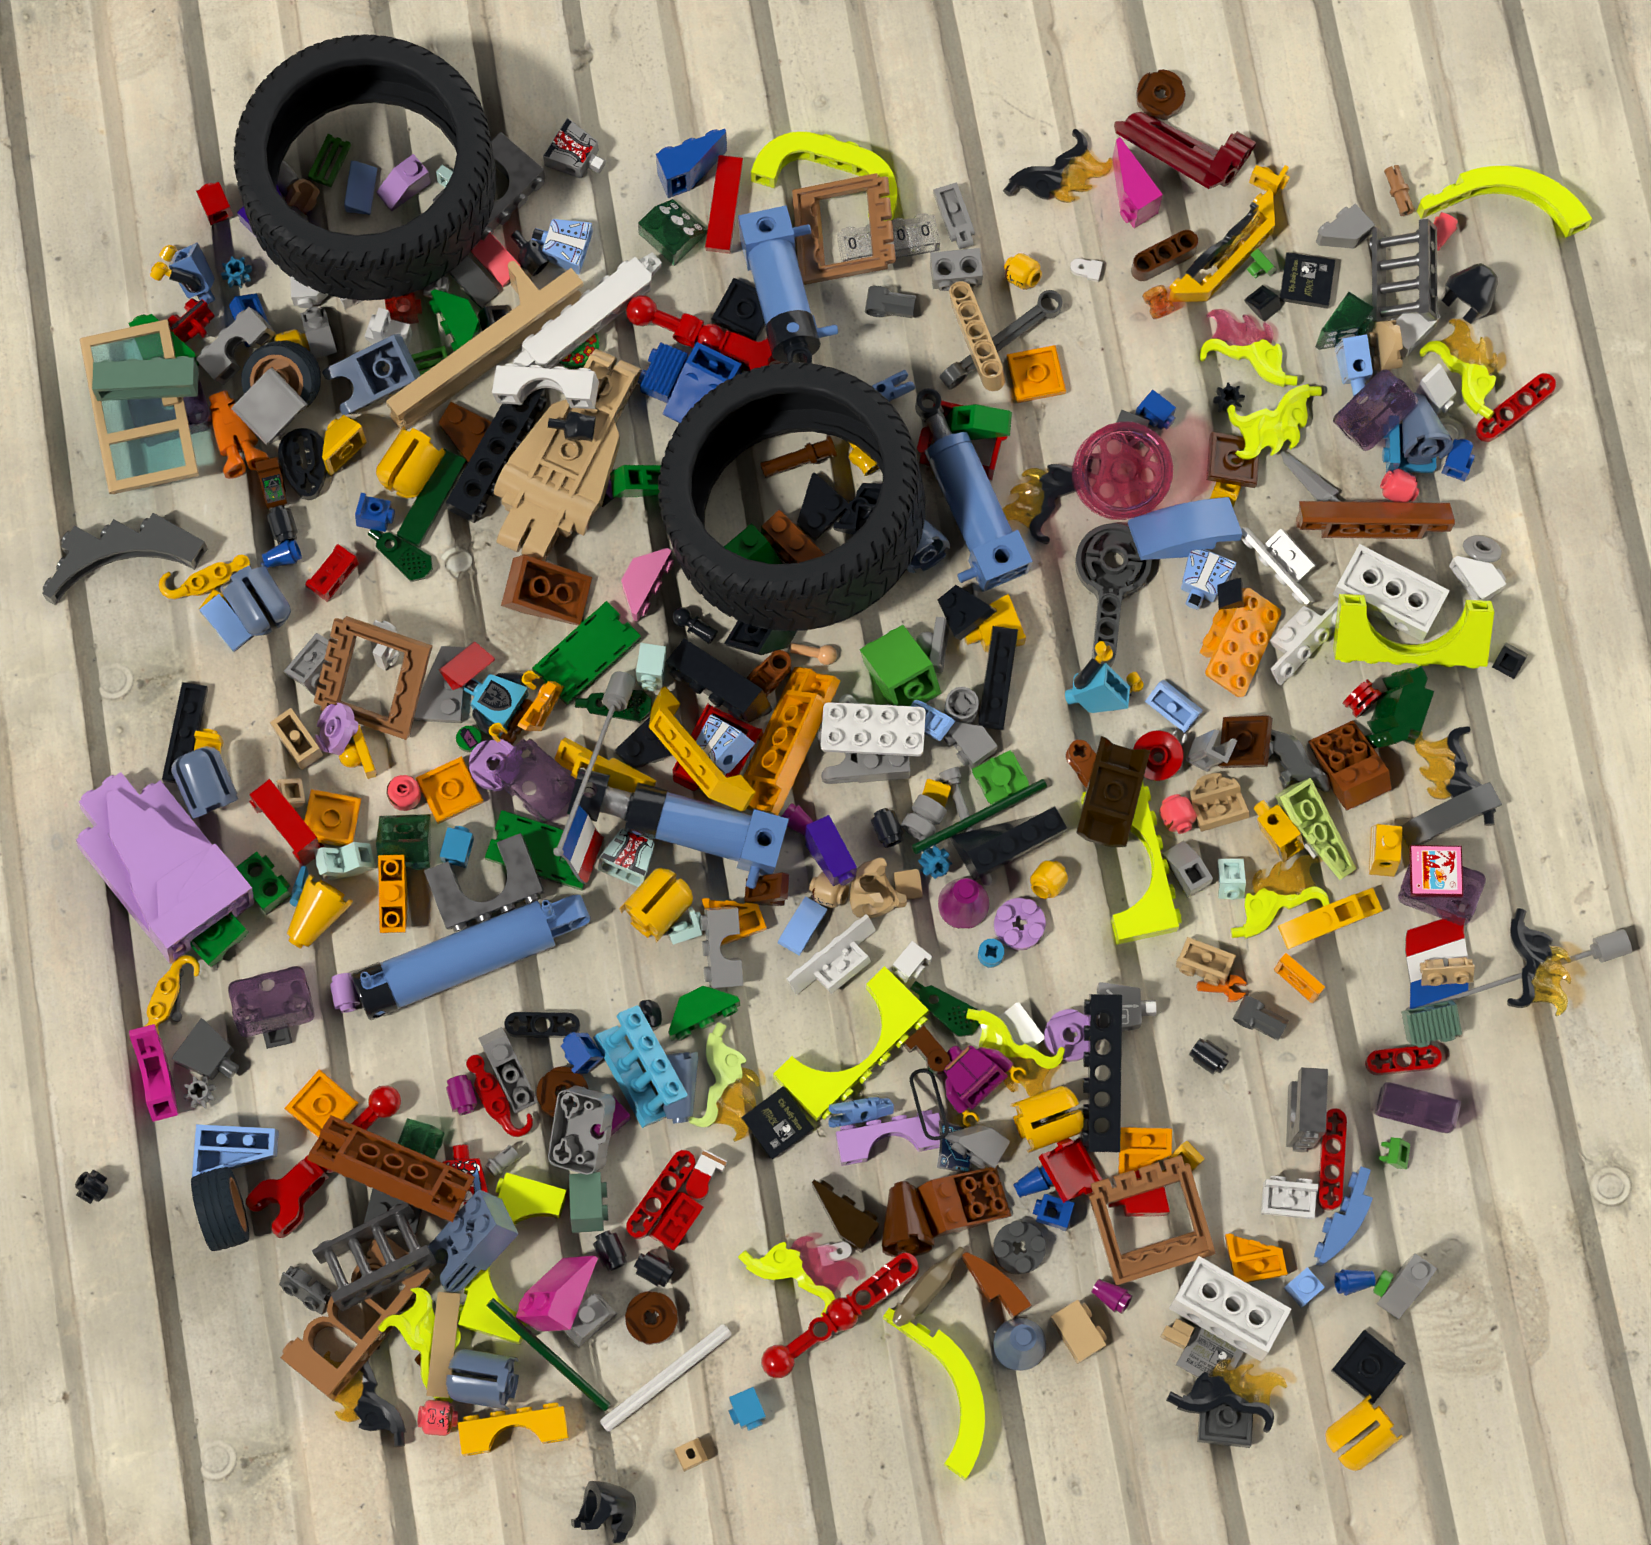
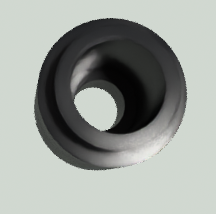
(282, 524)
(887, 827)
(1209, 1056)
(610, 1250)
(653, 1269)

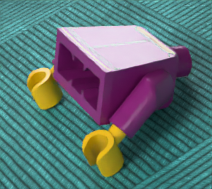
(974, 1076)

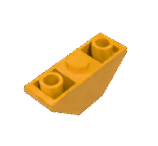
(392, 894)

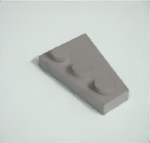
(437, 699)

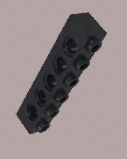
(483, 457)
(1110, 1139)

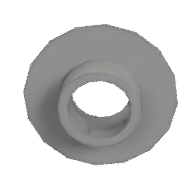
(1482, 548)

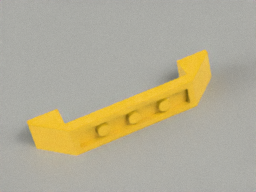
(1191, 291)
(729, 791)

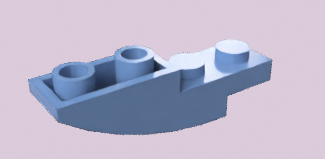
(1340, 1227)

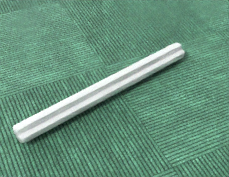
(665, 1378)

